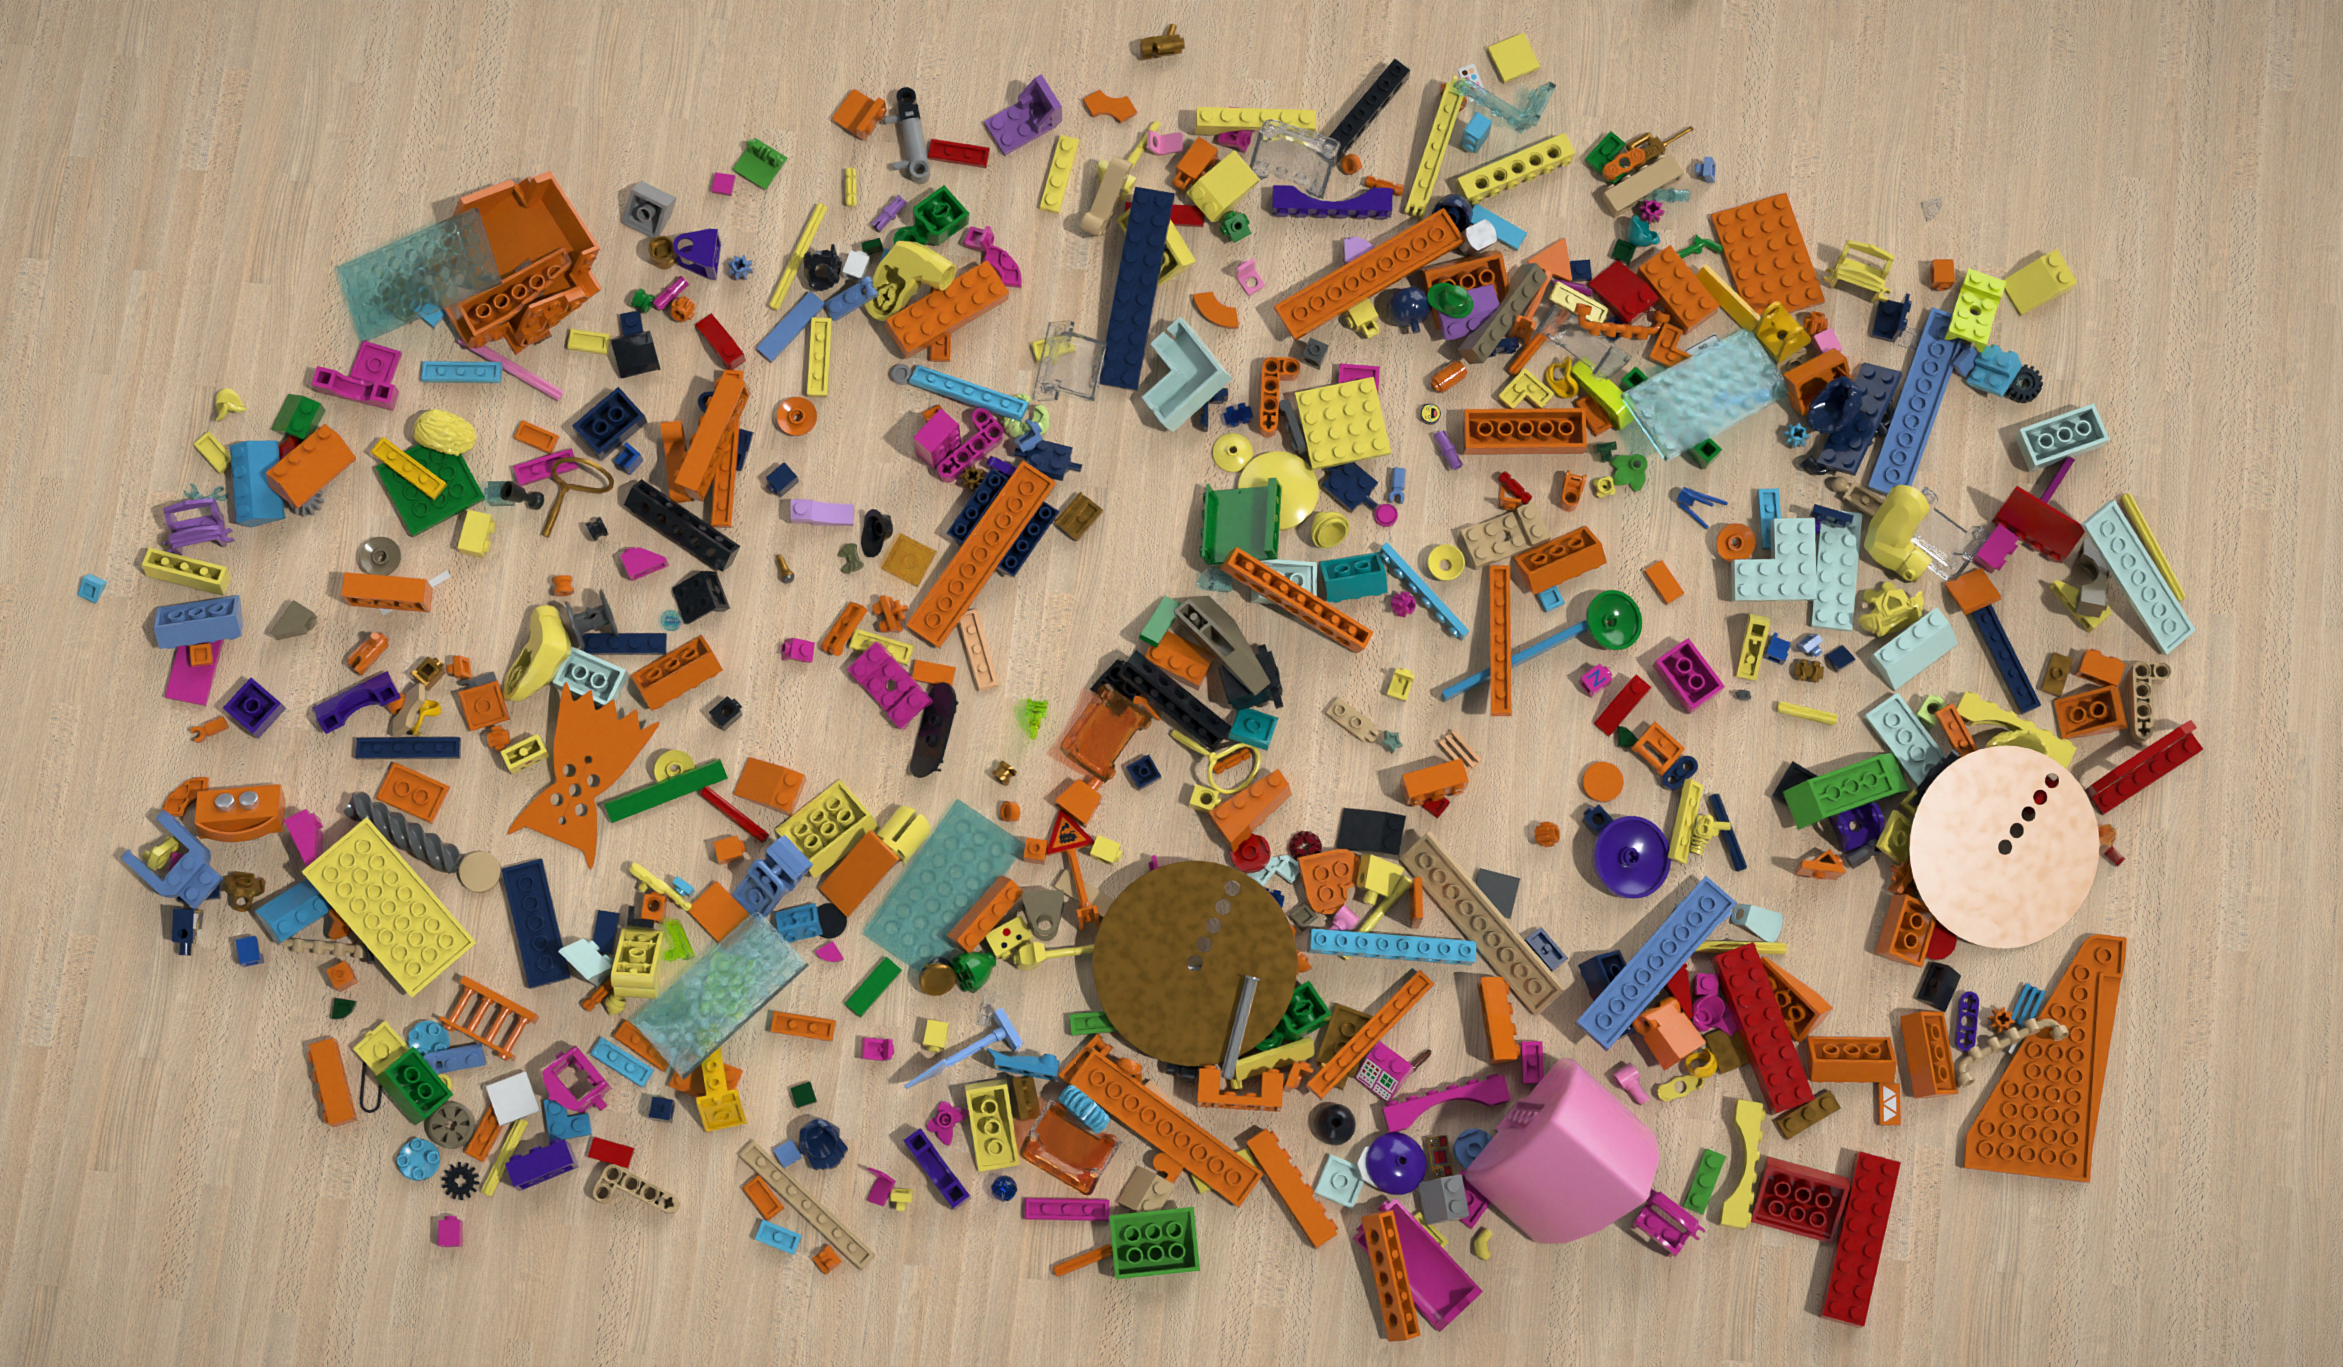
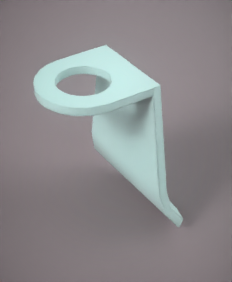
(1760, 921)

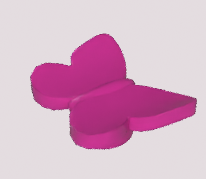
(946, 1120)

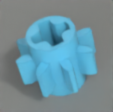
(1796, 440)

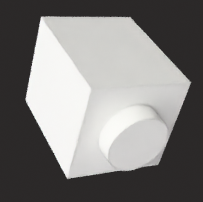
(856, 266)

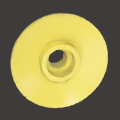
(1232, 461)
(680, 758)

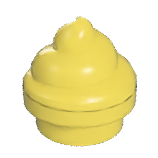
(615, 1004)

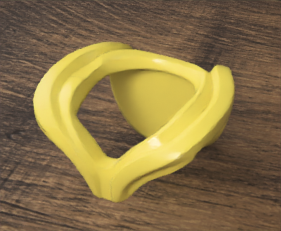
(228, 401)

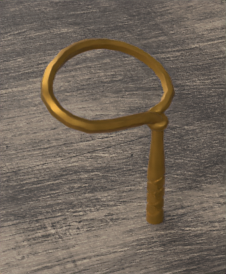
(566, 487)

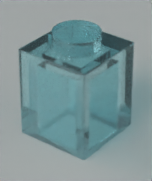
(493, 496)

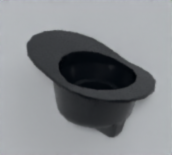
(876, 530)

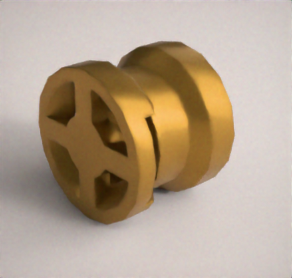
(1004, 772)

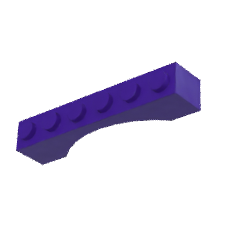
(1290, 201)

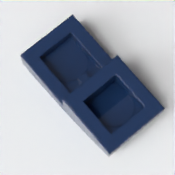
(744, 443)

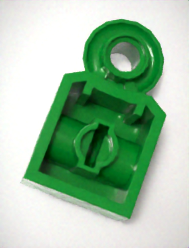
(935, 219)
(1303, 1016)

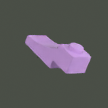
(821, 513)

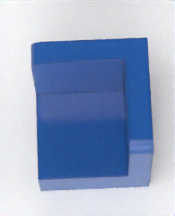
(629, 459)
(1777, 650)
(249, 951)

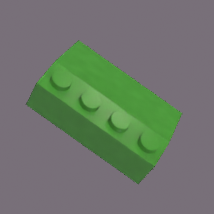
(1154, 1243)

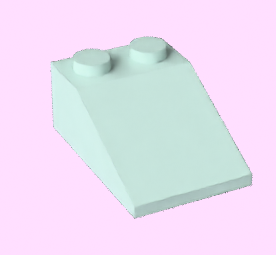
(1299, 572)
(588, 960)

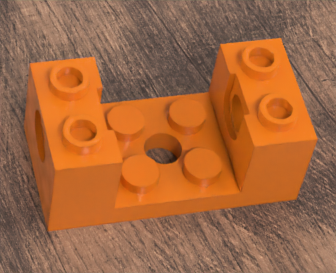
(1270, 1093)

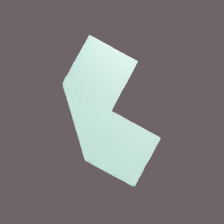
(1283, 866)

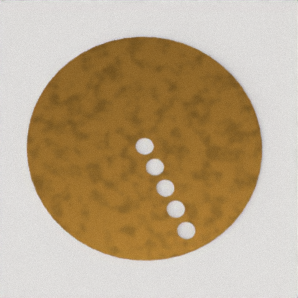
(1145, 954)

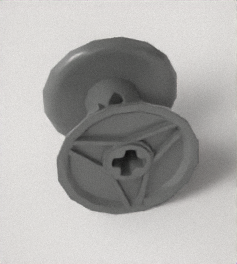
(591, 619)

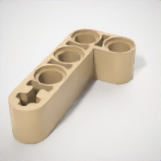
(1107, 197)
(2144, 703)
(639, 1192)

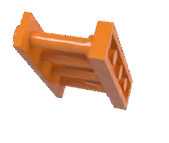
(506, 1007)

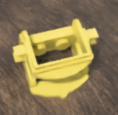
(1862, 274)

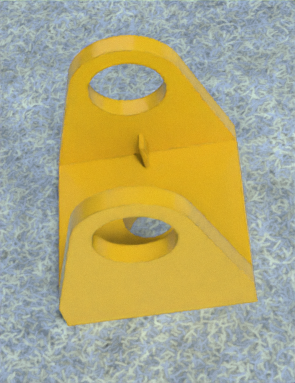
(1780, 323)

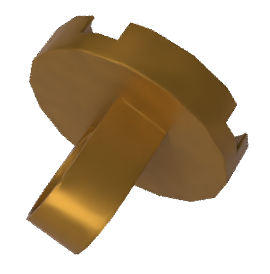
(243, 885)

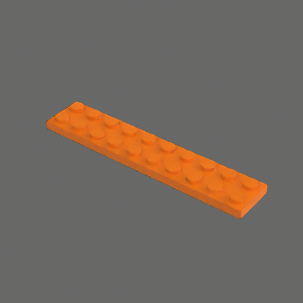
(1369, 274)
(981, 554)
(1166, 1128)

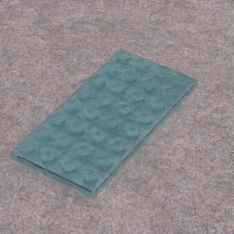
(419, 274)
(1706, 393)
(942, 886)
(720, 994)

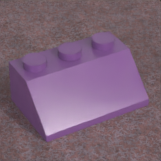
(1484, 303)

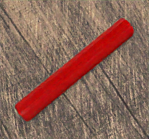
(734, 814)

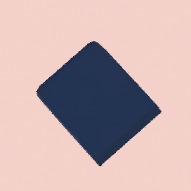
(1840, 658)

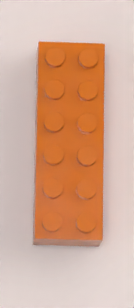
(946, 310)
(1524, 431)
(712, 437)

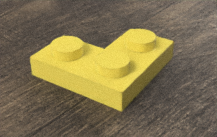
(1526, 386)

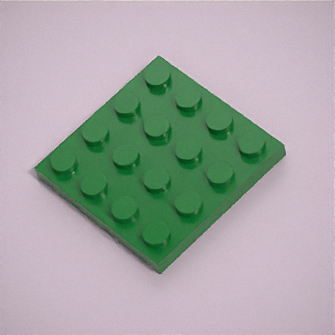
(416, 507)

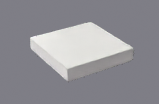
(513, 1098)

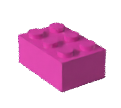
(937, 439)
(1688, 676)

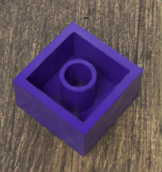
(254, 708)

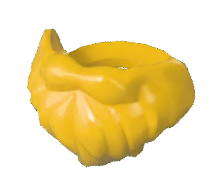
(1706, 1071)

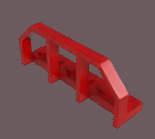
(2148, 772)

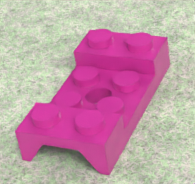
(875, 669)

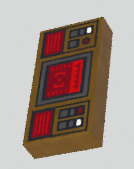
(1439, 1156)

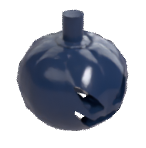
(1409, 308)

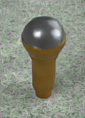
(787, 575)

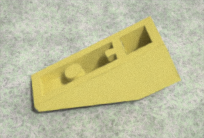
(2067, 595)
(1753, 646)

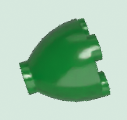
(973, 970)

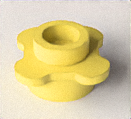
(1608, 482)

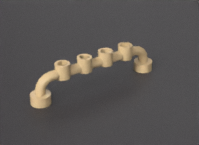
(319, 947)
(2012, 1037)

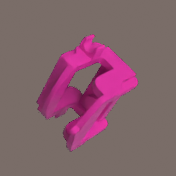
(559, 1092)
(1661, 1229)

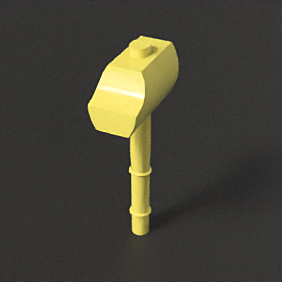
(1133, 158)
(1034, 954)

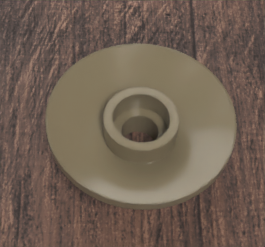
(380, 547)

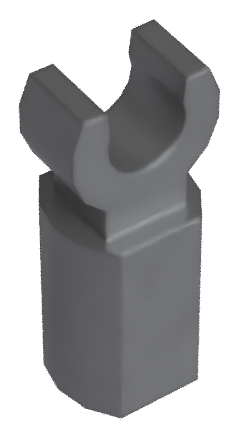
(483, 679)
(1863, 854)

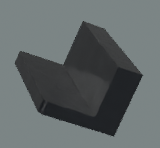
(1939, 986)

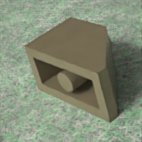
(294, 622)

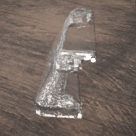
(1946, 541)

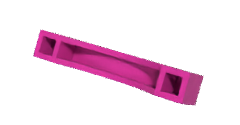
(1487, 1092)

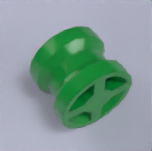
(643, 300)

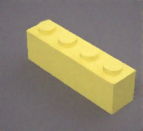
(186, 571)

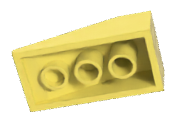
(992, 1125)

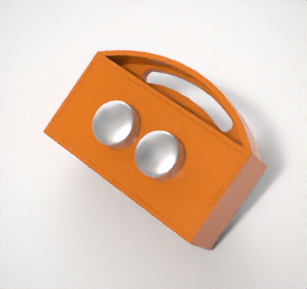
(240, 813)

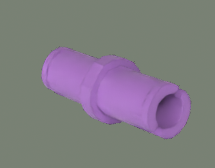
(889, 213)
(1448, 450)

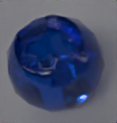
(1004, 1188)

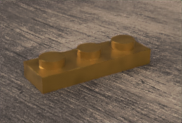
(1808, 1115)

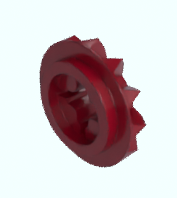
(1297, 841)

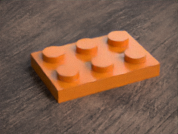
(694, 1082)

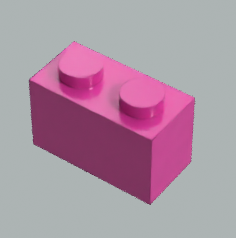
(1995, 549)

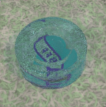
(671, 620)

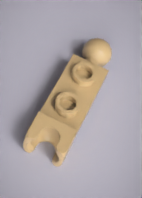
(1858, 496)

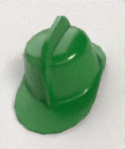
(1450, 300)

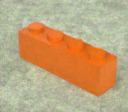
(985, 914)
(332, 1082)

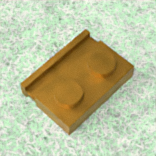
(1078, 516)

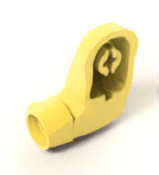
(901, 276)
(1893, 529)

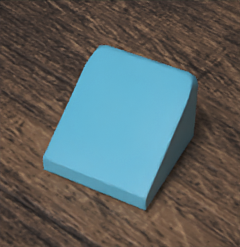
(91, 588)

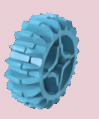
(1084, 1109)

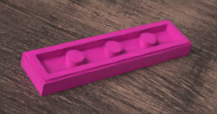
(1066, 1209)

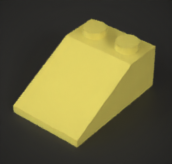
(1223, 187)
(2040, 282)

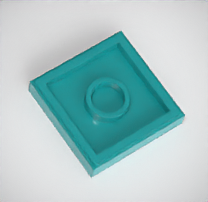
(1253, 728)

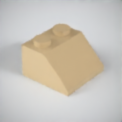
(1146, 1192)

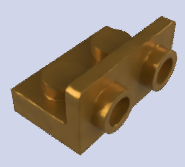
(1026, 1098)

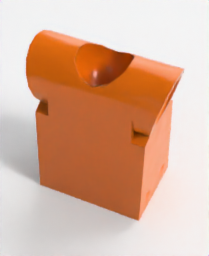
(1668, 1032)

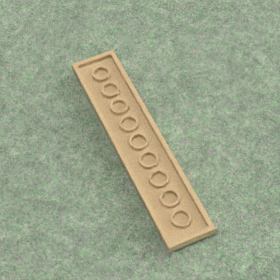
(1482, 923)

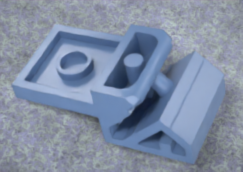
(772, 878)

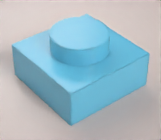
(683, 888)

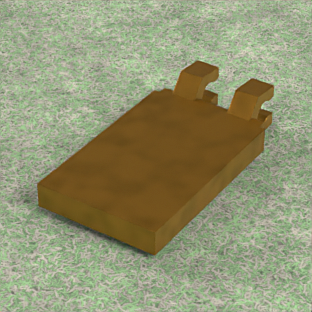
(1341, 1029)

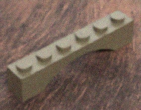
(1483, 340)

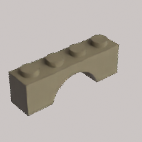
(2092, 597)

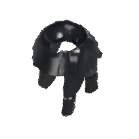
(820, 257)

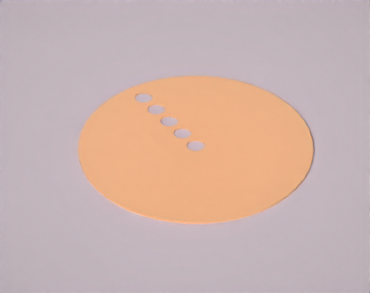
(1956, 853)

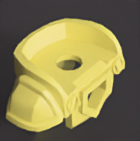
(1891, 610)

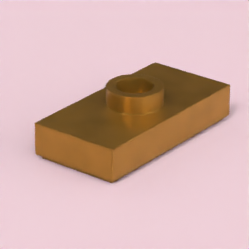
(2056, 674)

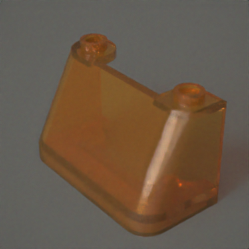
(1104, 732)
(1068, 1150)

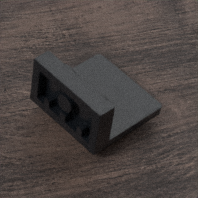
(700, 596)

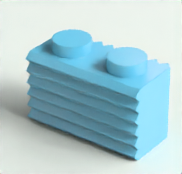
(1476, 133)

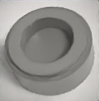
(901, 374)

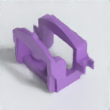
(197, 529)

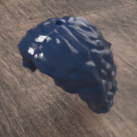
(1835, 406)

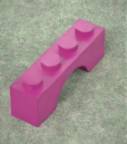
(371, 393)

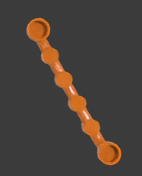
(1625, 330)

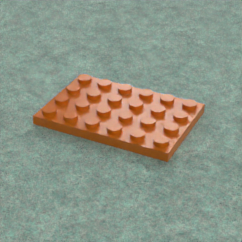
(1768, 255)

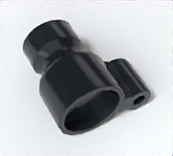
(1185, 1073)

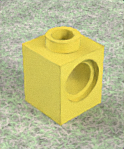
(1198, 793)
(1106, 850)
(935, 1035)

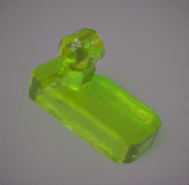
(684, 948)

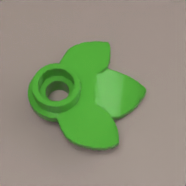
(1627, 473)

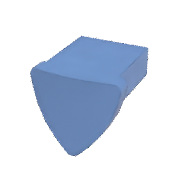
(1965, 361)

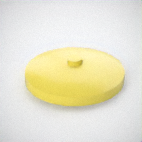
(1297, 481)

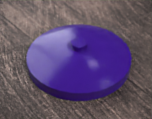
(1631, 857)

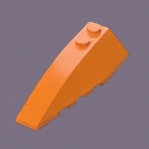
(516, 291)

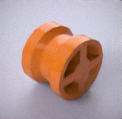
(563, 585)

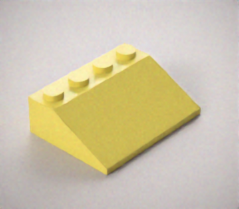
(828, 827)

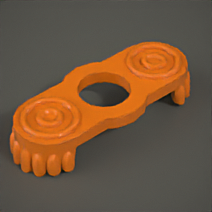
(1613, 169)

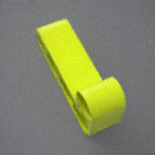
(1604, 393)

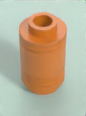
(1448, 377)

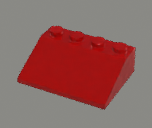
(2039, 524)
(1800, 1199)

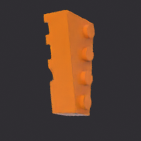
(1249, 808)

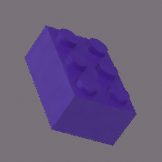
(541, 1164)

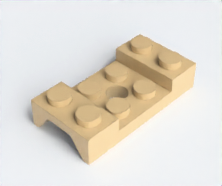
(1525, 531)

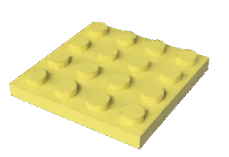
(1342, 423)

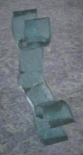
(196, 495)

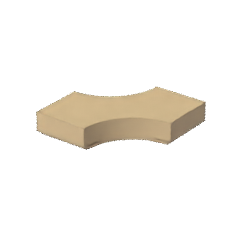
(404, 719)

